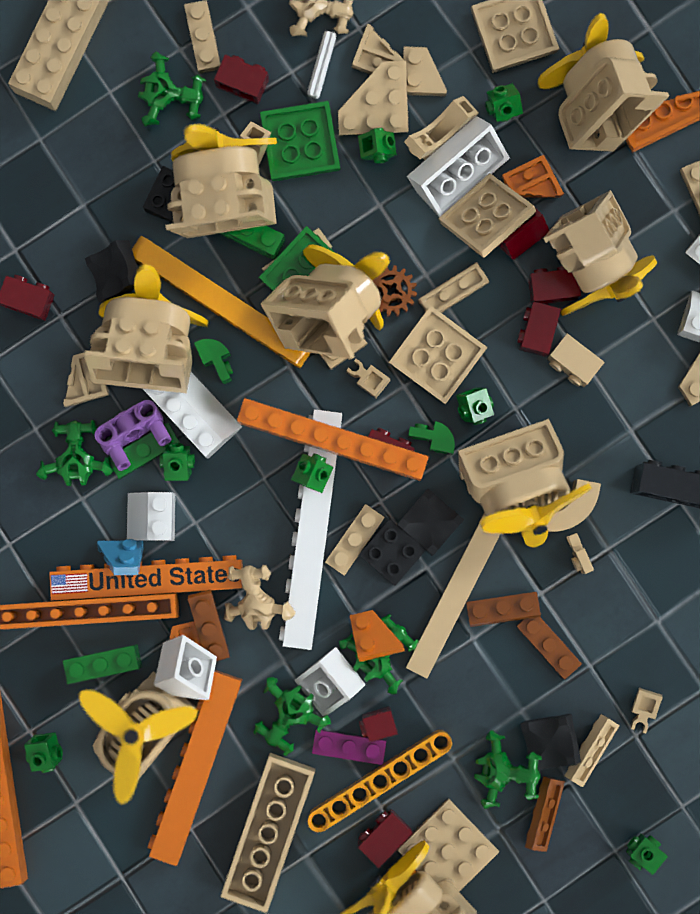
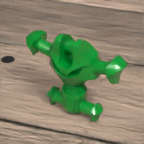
(161, 91)
(74, 462)
(381, 666)
(292, 710)
(498, 772)

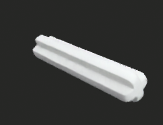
(321, 64)

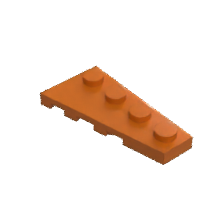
(666, 119)

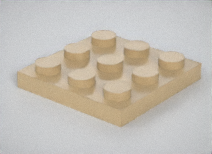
(514, 31)
(487, 215)
(438, 354)
(455, 846)

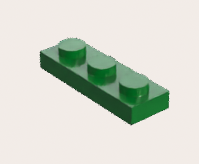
(143, 452)

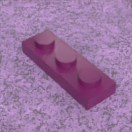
(348, 747)

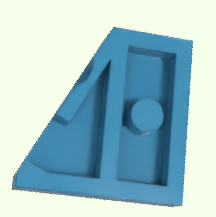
(122, 556)

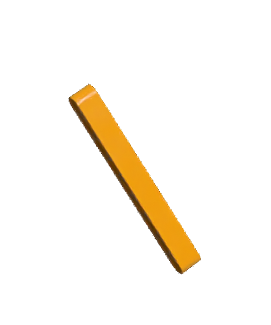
(214, 298)

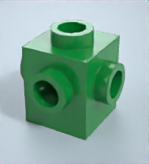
(504, 103)
(377, 145)
(475, 405)
(177, 462)
(312, 472)
(43, 752)
(645, 853)

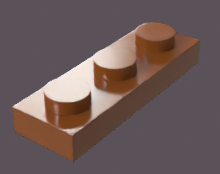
(503, 609)
(208, 624)
(549, 646)
(544, 814)

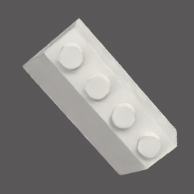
(458, 165)
(198, 415)

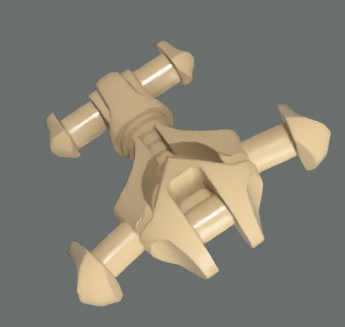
(310, 9)
(256, 604)

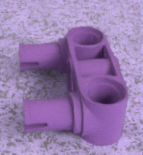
(129, 427)

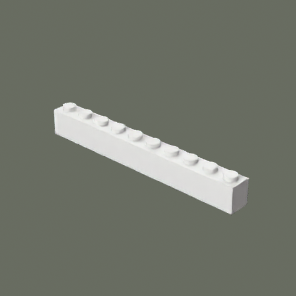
(309, 550)

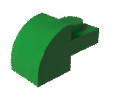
(214, 352)
(440, 437)

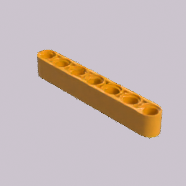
(373, 791)

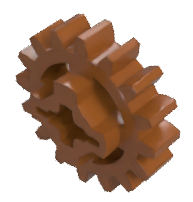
(400, 295)

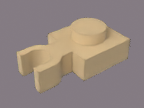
(370, 380)
(581, 560)
(645, 705)

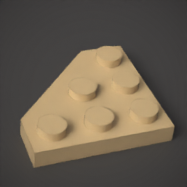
(378, 102)

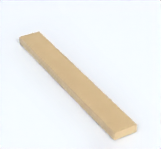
(452, 601)

